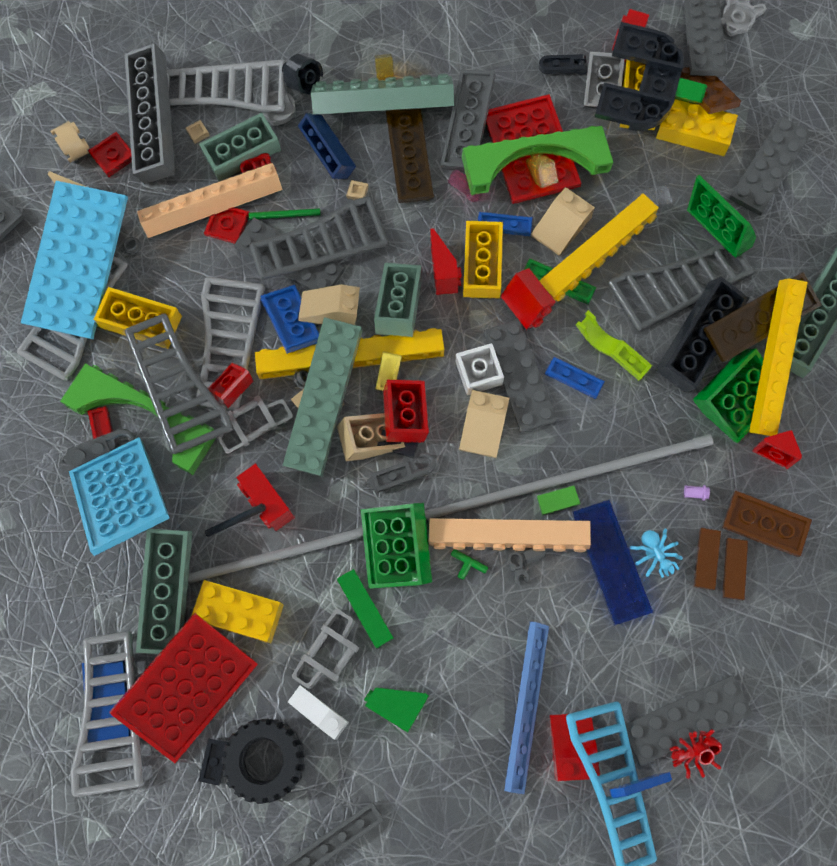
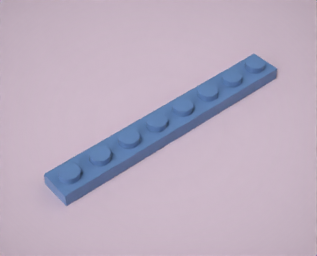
(526, 708)

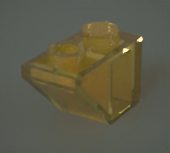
(384, 66)
(542, 170)

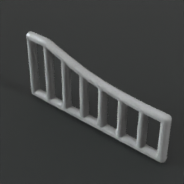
(230, 101)
(209, 332)
(80, 342)
(89, 703)

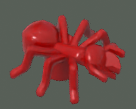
(703, 751)

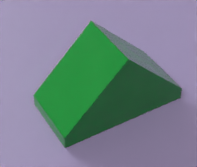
(690, 91)

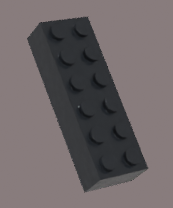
(691, 349)

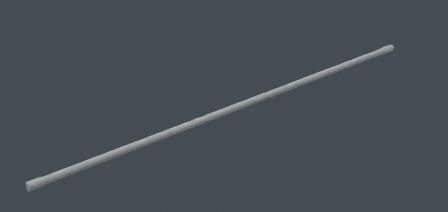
(695, 443)

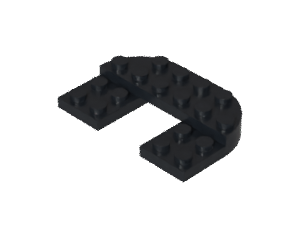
(659, 83)

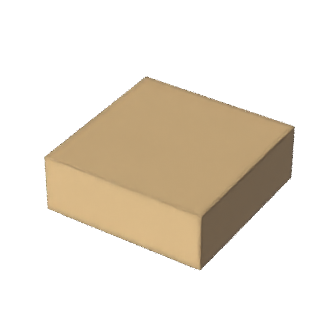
(197, 131)
(357, 190)

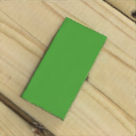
(558, 500)

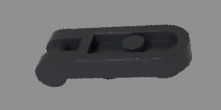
(563, 64)

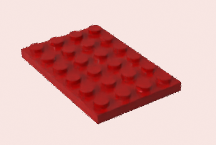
(530, 119)
(183, 688)

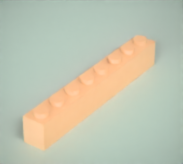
(209, 200)
(509, 534)

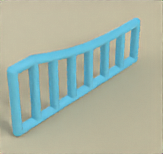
(630, 770)

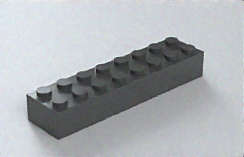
(149, 114)

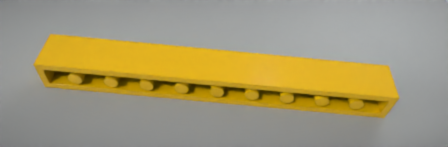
(421, 346)

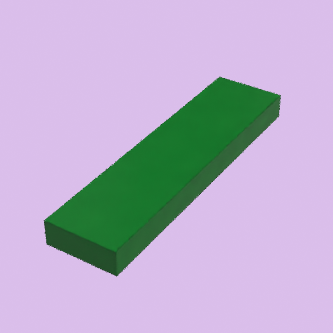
(582, 292)
(365, 608)

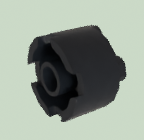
(301, 73)

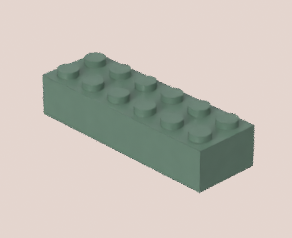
(163, 588)

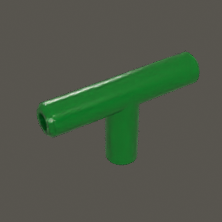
(468, 563)

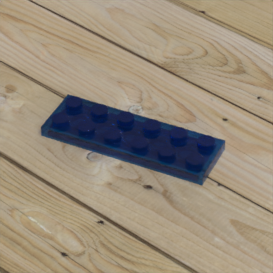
(613, 564)

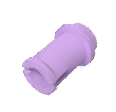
(697, 492)

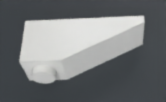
(318, 712)

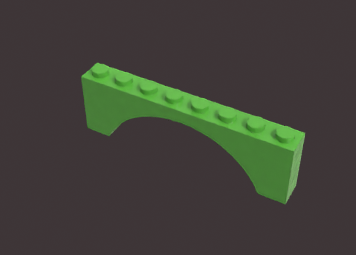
(583, 146)
(96, 389)

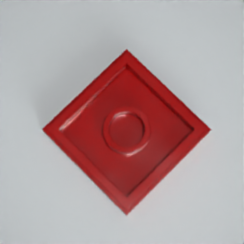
(111, 154)
(227, 225)

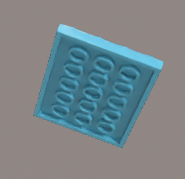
(117, 496)

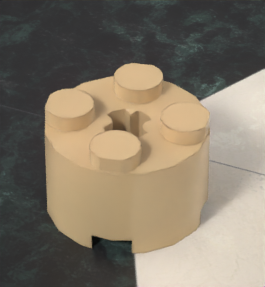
(70, 141)

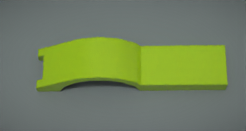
(615, 348)

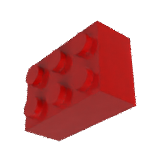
(405, 411)
(256, 485)

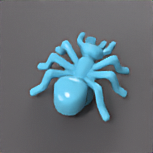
(655, 550)

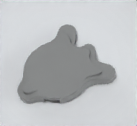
(740, 16)

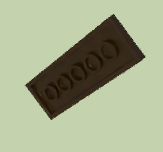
(409, 155)
(751, 322)

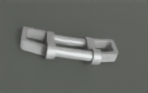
(260, 431)
(308, 658)

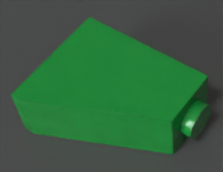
(396, 705)

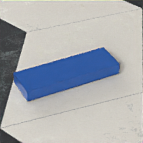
(511, 224)
(574, 377)
(640, 785)

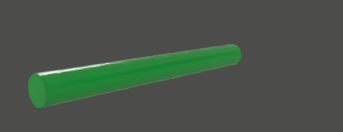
(285, 214)

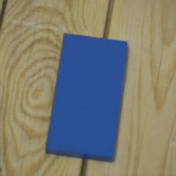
(283, 311)
(104, 711)

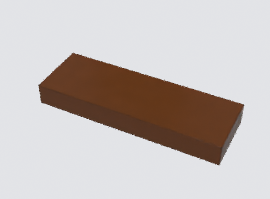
(707, 559)
(735, 569)

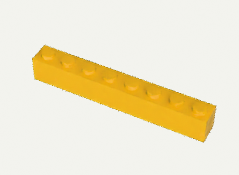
(599, 247)
(778, 357)

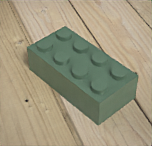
(242, 142)
(398, 299)

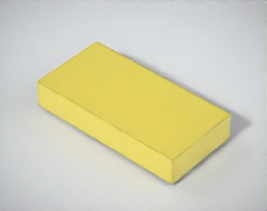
(388, 369)

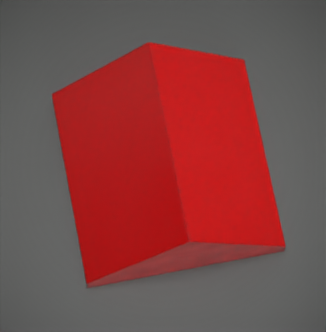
(231, 384)
(780, 449)

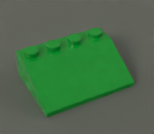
(720, 218)
(732, 394)
(396, 546)

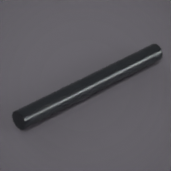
(235, 520)

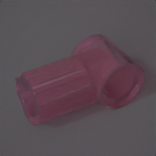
(459, 181)

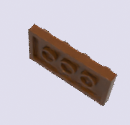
(717, 94)
(767, 523)

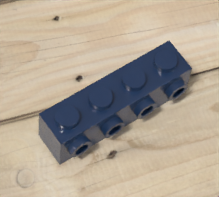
(326, 146)

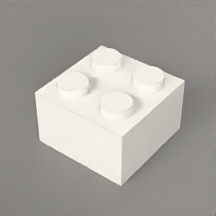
(479, 369)

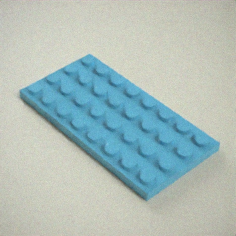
(74, 259)

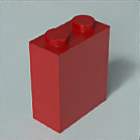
(528, 299)

